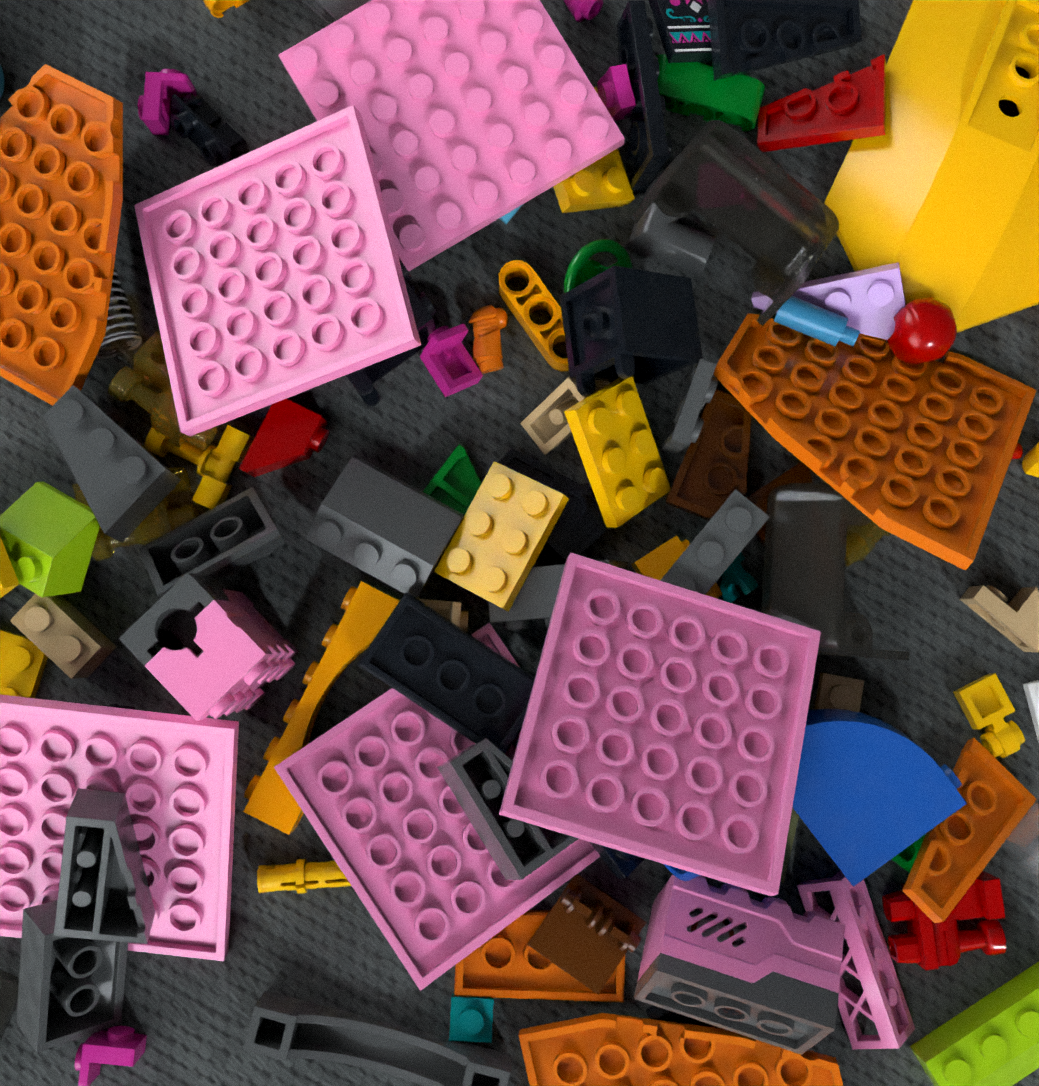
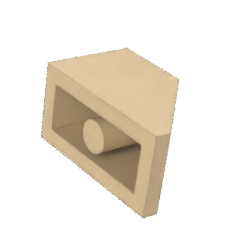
(548, 422)

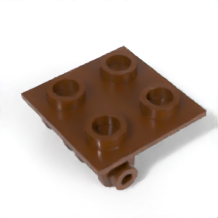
(587, 933)

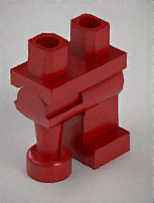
(941, 943)

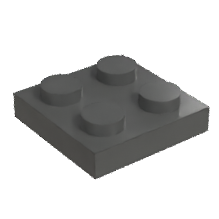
(684, 422)

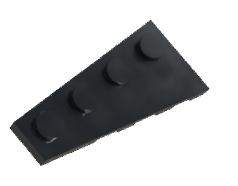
(775, 32)

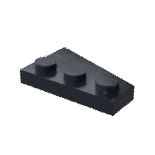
(580, 519)

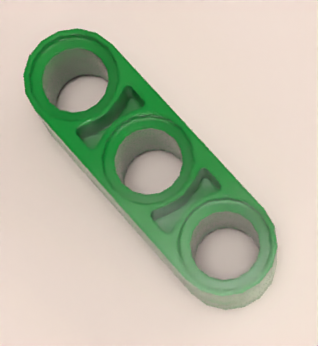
(692, 89)

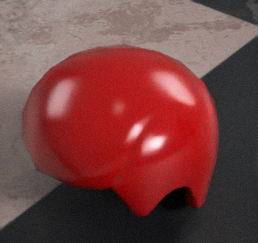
(923, 331)

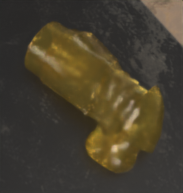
(862, 541)

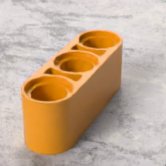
(533, 298)

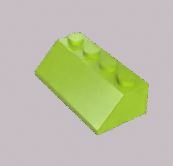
(989, 1041)

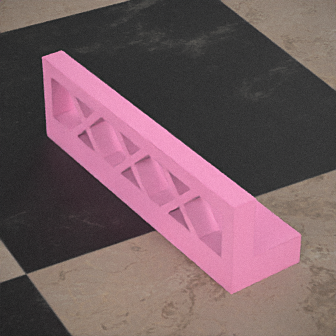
(869, 965)

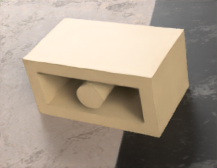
(63, 634)

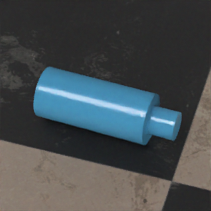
(816, 322)

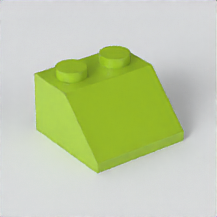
(49, 540)

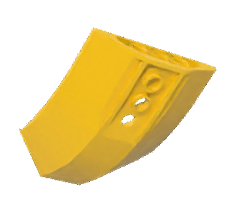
(953, 174)

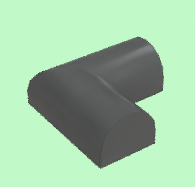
(669, 241)

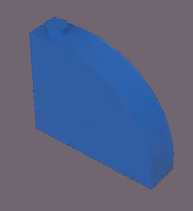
(868, 790)

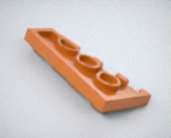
(969, 838)

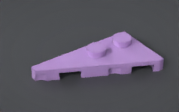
(863, 296)

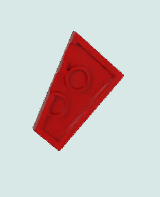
(833, 113)

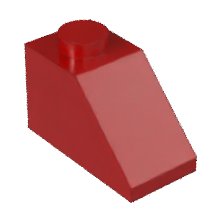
(285, 438)

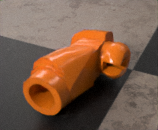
(487, 342)

